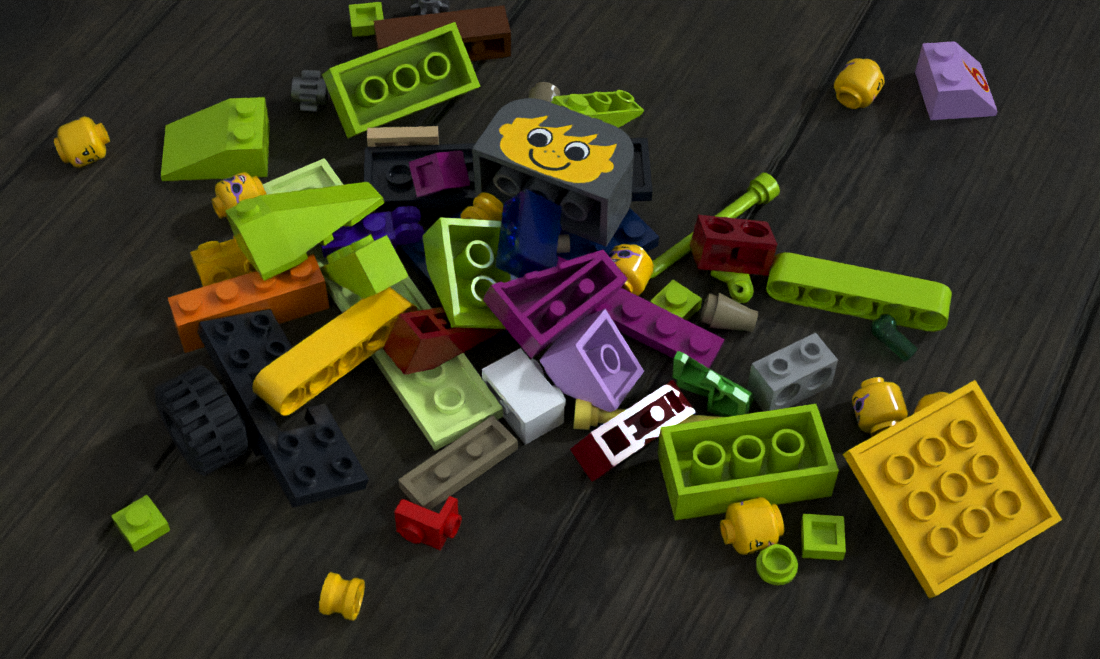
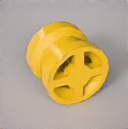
(484, 208)
(341, 596)

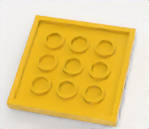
(952, 488)

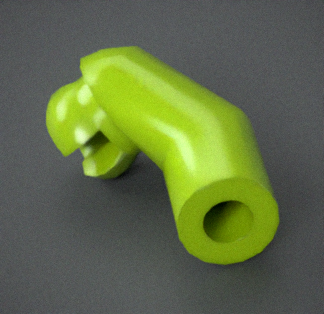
(738, 284)

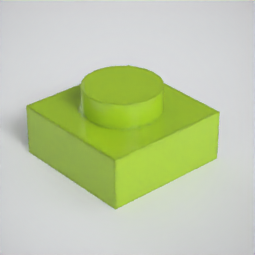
(363, 18)
(678, 300)
(140, 523)
(823, 537)

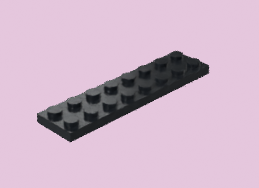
(391, 176)

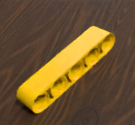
(330, 352)

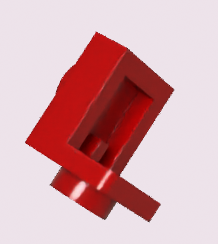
(426, 526)

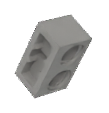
(792, 374)

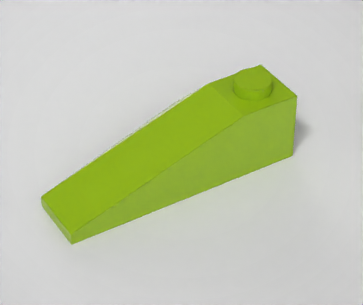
(282, 227)

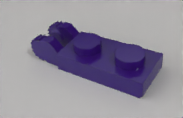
(379, 225)

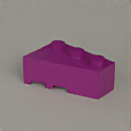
(553, 301)

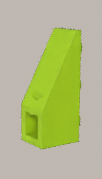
(610, 107)
(365, 266)

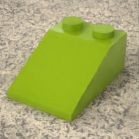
(218, 142)
(462, 268)

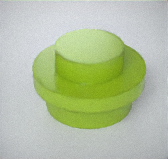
(777, 565)

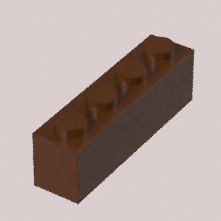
(482, 30)

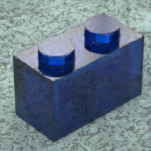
(528, 234)

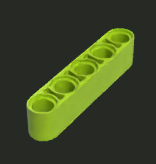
(859, 291)

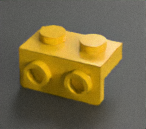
(220, 261)

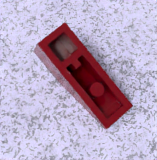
(427, 340)
(631, 430)

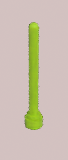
(761, 190)

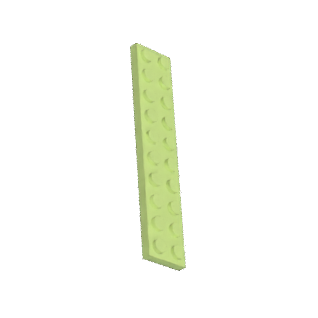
(440, 400)

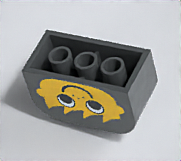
(561, 158)

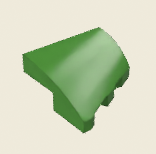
(723, 395)

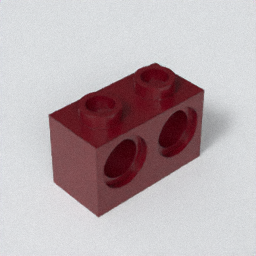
(733, 245)

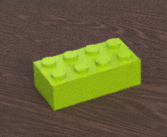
(400, 80)
(746, 457)

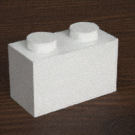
(525, 395)

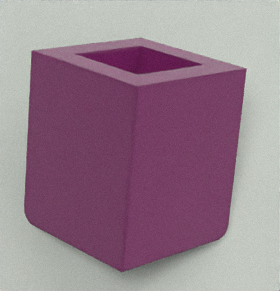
(439, 173)

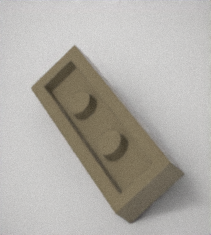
(458, 464)

